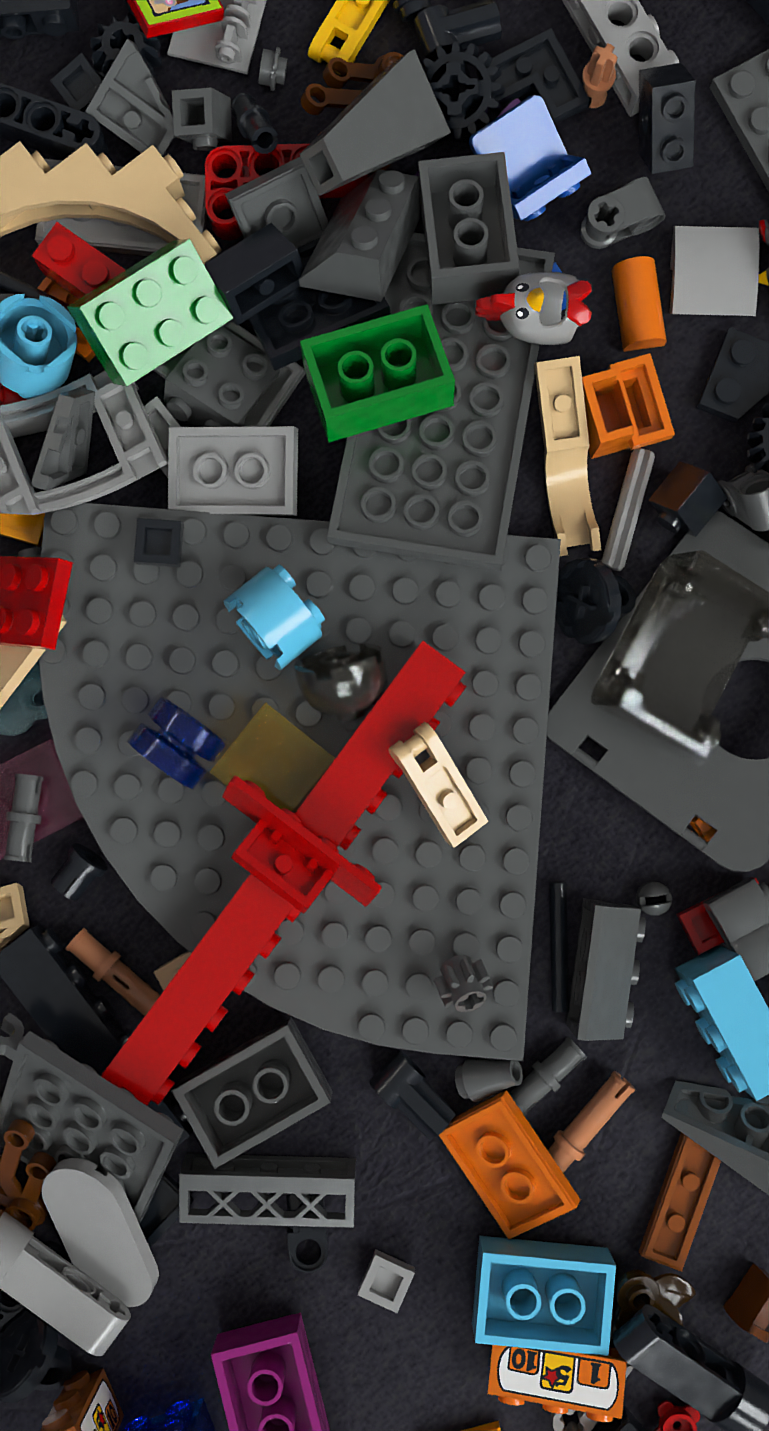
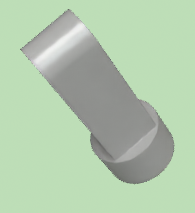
(58, 1290)

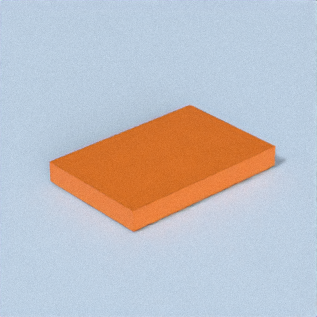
(509, 1165)

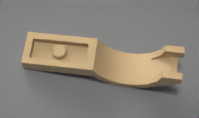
(566, 452)

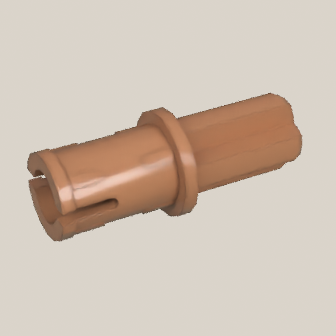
(599, 74)

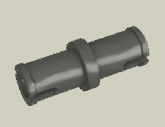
(23, 817)
(547, 1075)

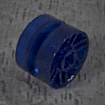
(176, 743)

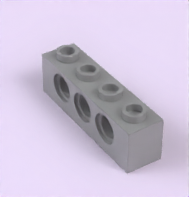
(636, 37)

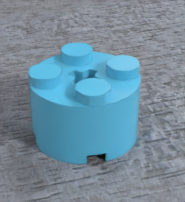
(35, 345)
(276, 616)

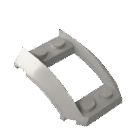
(125, 426)

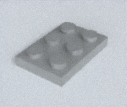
(233, 470)

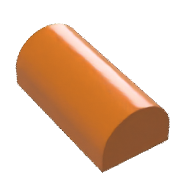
(638, 304)

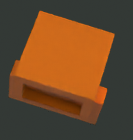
(625, 407)

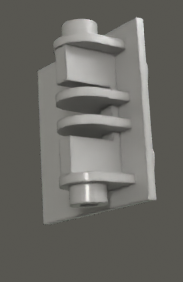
(222, 43)

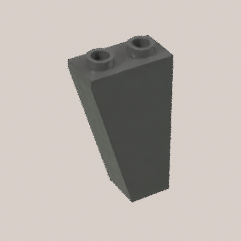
(379, 127)

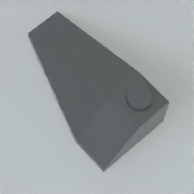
(725, 1126)

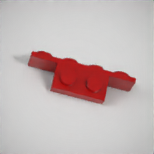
(289, 855)

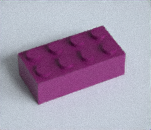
(269, 1377)

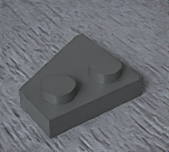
(133, 103)
(67, 440)

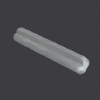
(628, 509)

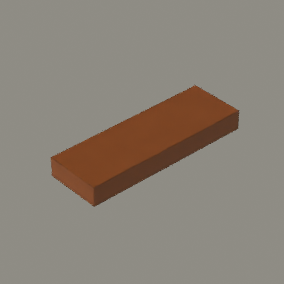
(680, 1204)

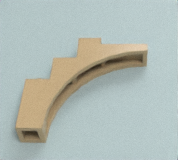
(88, 186)

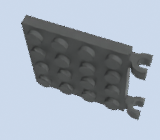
(83, 1116)

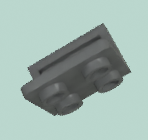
(218, 381)

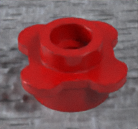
(671, 1413)

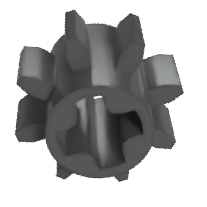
(463, 983)

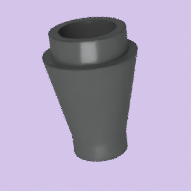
(485, 1077)

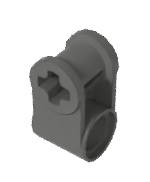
(626, 211)
(748, 498)

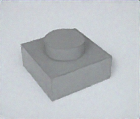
(386, 1281)

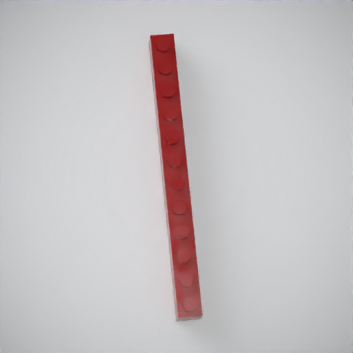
(256, 911)

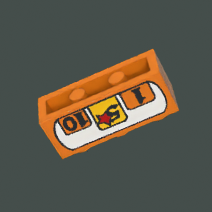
(560, 1380)

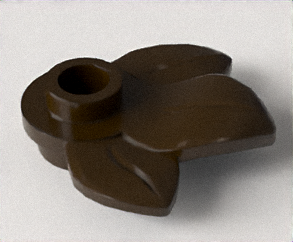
(663, 1292)

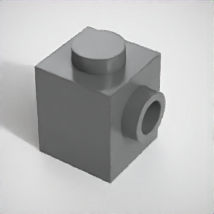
(202, 117)

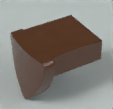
(750, 1303)

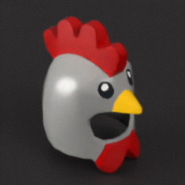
(533, 307)

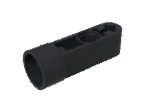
(693, 1371)

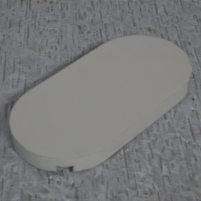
(100, 1230)

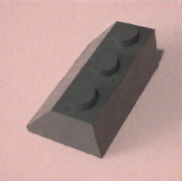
(366, 237)
(604, 970)

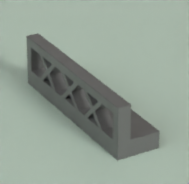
(268, 1175)

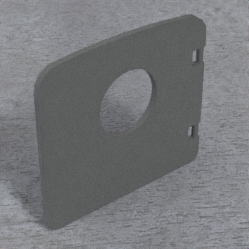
(660, 777)

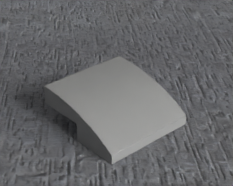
(714, 270)

